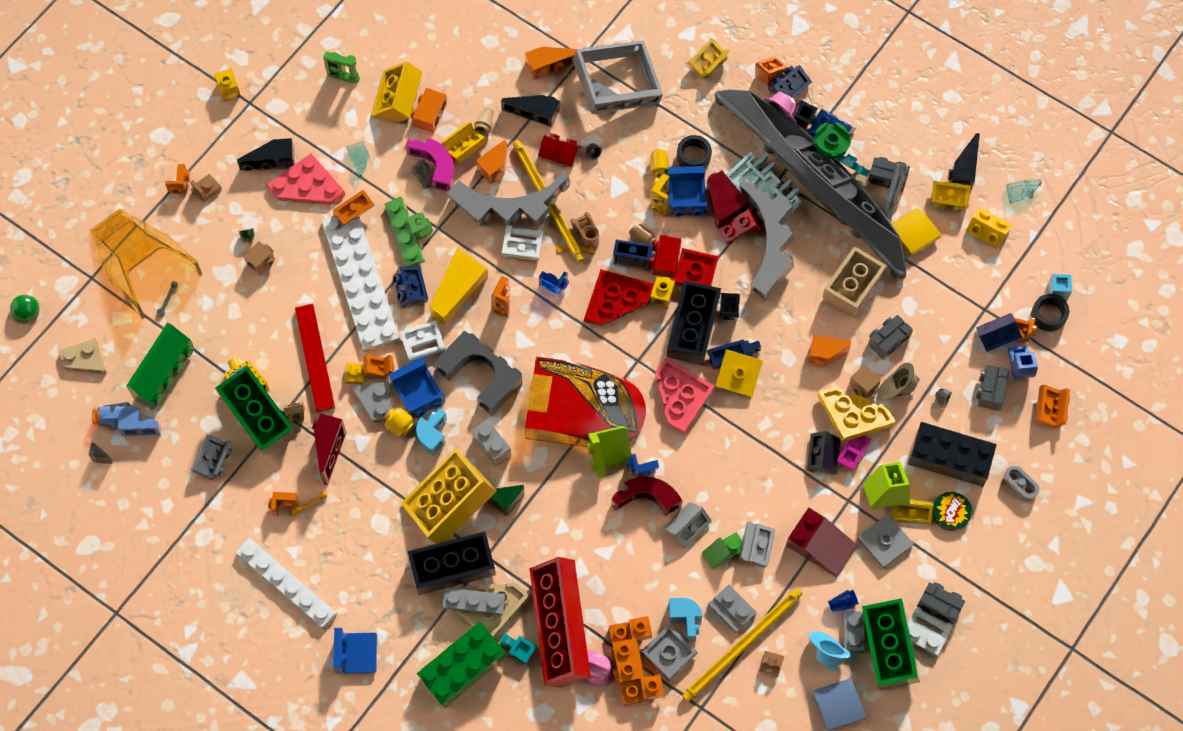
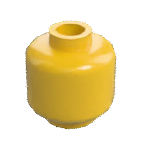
(398, 422)

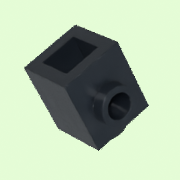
(804, 113)

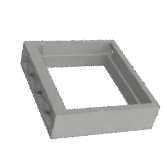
(621, 101)

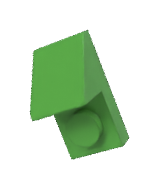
(722, 550)

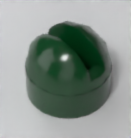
(247, 233)

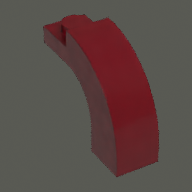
(649, 488)

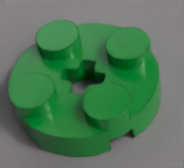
(830, 149)

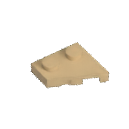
(83, 357)

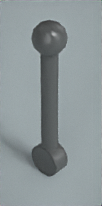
(161, 312)

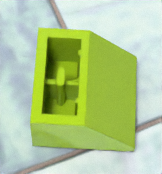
(887, 486)

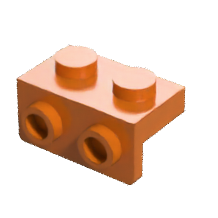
(1052, 406)

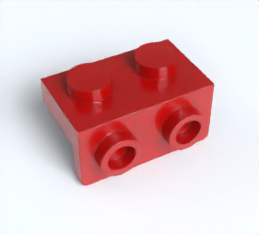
(559, 150)

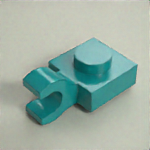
(520, 648)

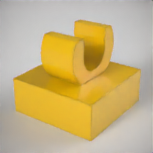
(354, 374)

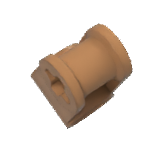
(584, 228)

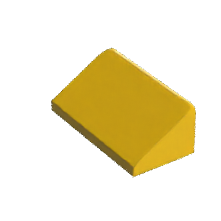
(915, 512)

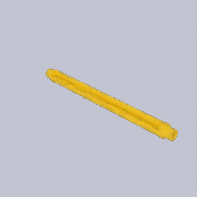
(576, 252)
(742, 644)

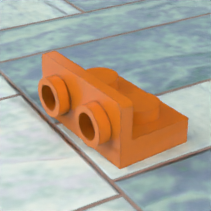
(500, 298)

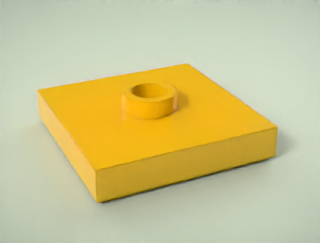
(738, 373)

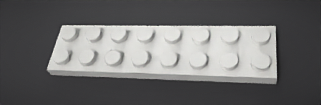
(361, 283)

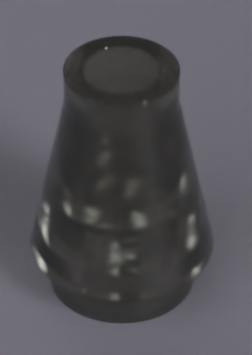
(422, 173)

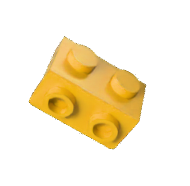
(708, 58)
(463, 142)
(950, 194)
(659, 195)
(988, 227)

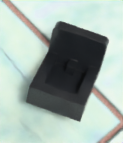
(729, 305)

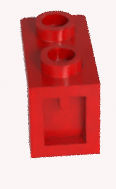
(740, 225)

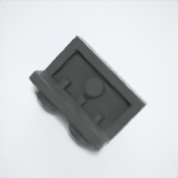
(211, 456)

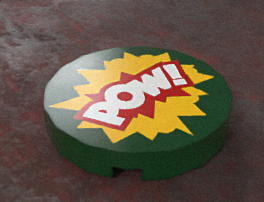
(952, 511)

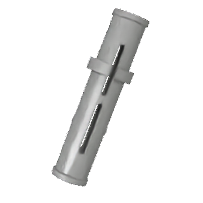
(894, 190)

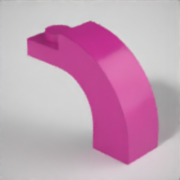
(439, 156)

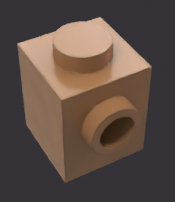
(259, 257)
(865, 382)

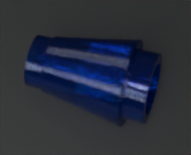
(843, 601)

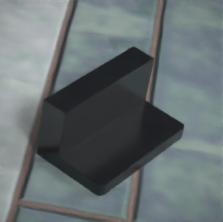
(823, 452)

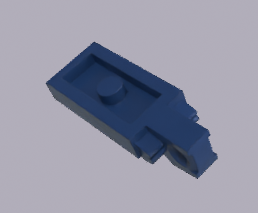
(743, 347)

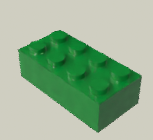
(253, 408)
(890, 644)
(462, 664)

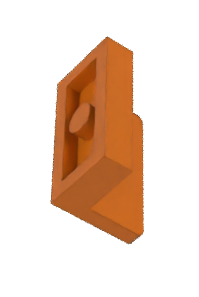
(353, 208)

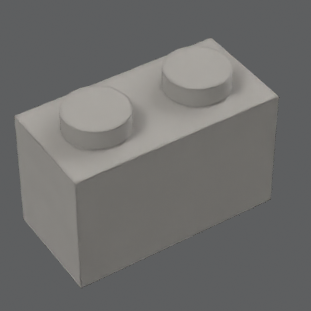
(491, 443)

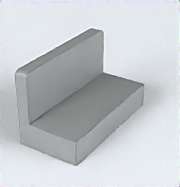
(688, 524)

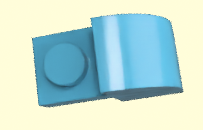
(428, 434)
(685, 611)

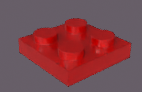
(695, 267)

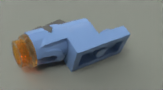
(127, 418)

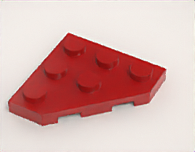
(616, 297)

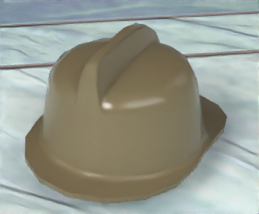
(899, 383)

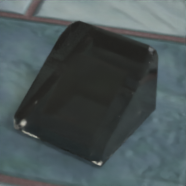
(98, 455)

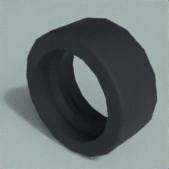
(694, 140)
(1055, 300)

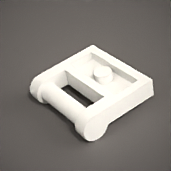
(520, 247)
(421, 336)
(924, 637)

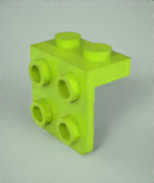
(608, 449)

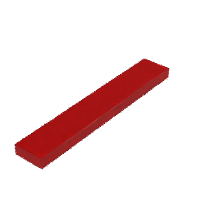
(315, 358)

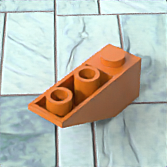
(548, 60)

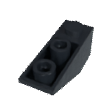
(270, 155)

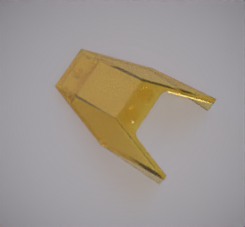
(127, 242)

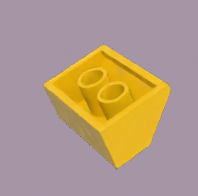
(397, 93)

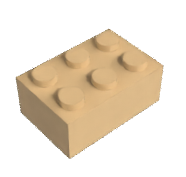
(854, 281)

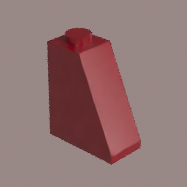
(724, 199)

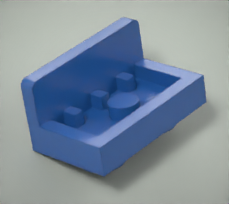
(646, 469)

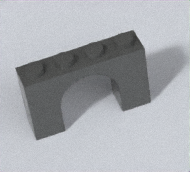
(469, 349)

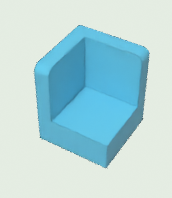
(1060, 285)

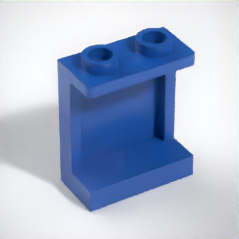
(687, 191)
(417, 388)

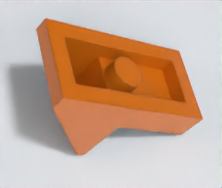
(768, 68)

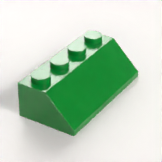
(160, 366)

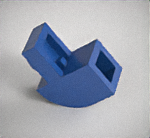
(1022, 362)

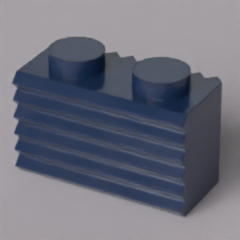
(632, 254)

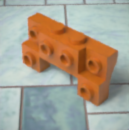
(629, 670)

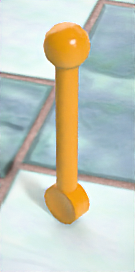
(560, 249)
(295, 511)

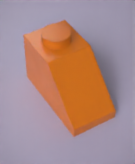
(493, 163)
(827, 350)

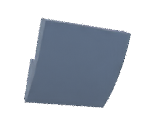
(839, 704)

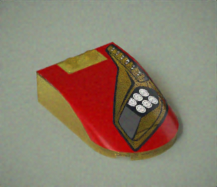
(579, 400)

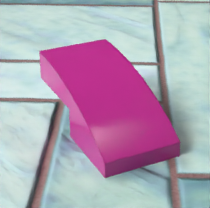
(853, 452)

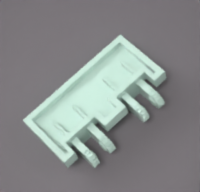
(764, 180)

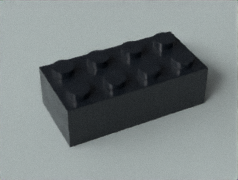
(693, 322)
(952, 454)
(451, 563)

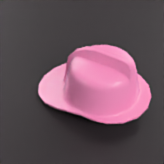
(784, 104)
(600, 669)

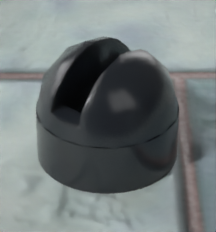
(596, 148)

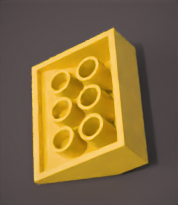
(448, 497)

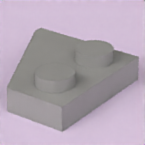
(375, 399)

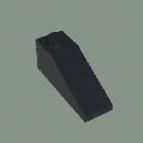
(535, 108)
(965, 165)

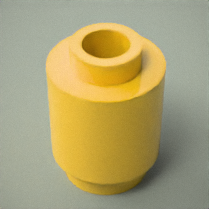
(659, 162)

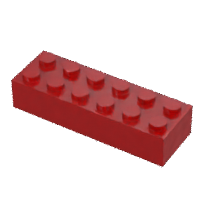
(559, 622)

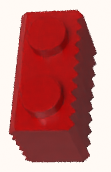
(666, 256)

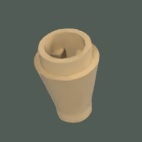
(484, 122)

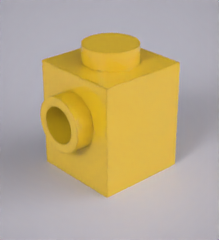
(227, 84)
(662, 292)

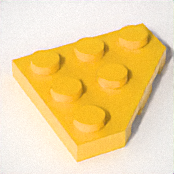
(853, 414)

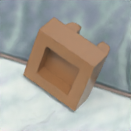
(294, 409)
(771, 663)

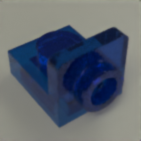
(553, 284)

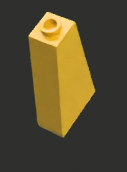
(457, 286)

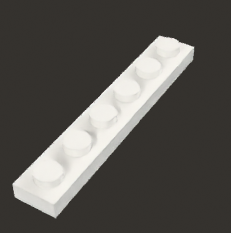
(286, 583)

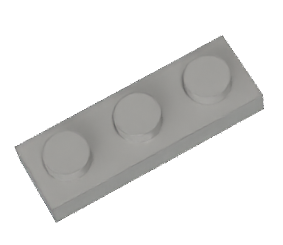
(474, 601)

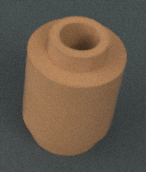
(642, 235)

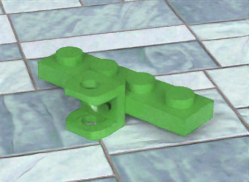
(407, 231)

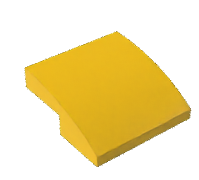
(916, 231)

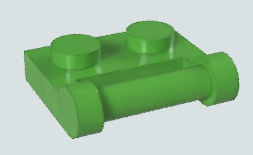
(336, 64)

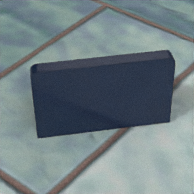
(998, 332)

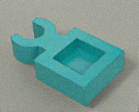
(850, 161)

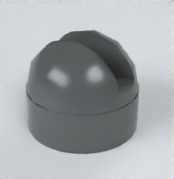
(943, 396)

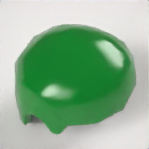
(24, 308)

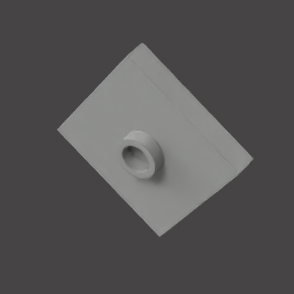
(885, 541)
(669, 652)

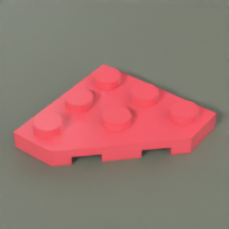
(306, 183)
(681, 394)

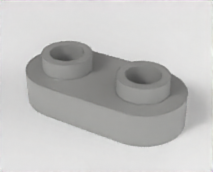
(1022, 482)

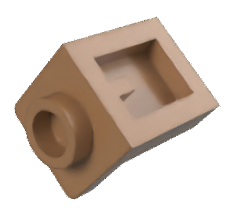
(205, 187)

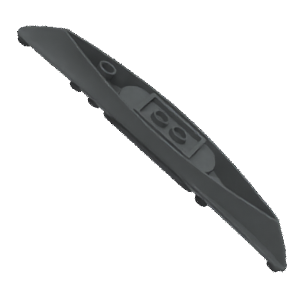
(819, 175)

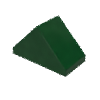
(507, 498)

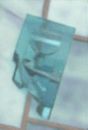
(359, 156)
(1022, 189)

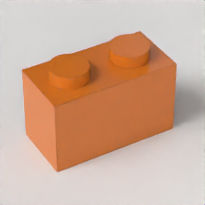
(429, 110)

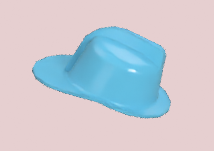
(828, 650)

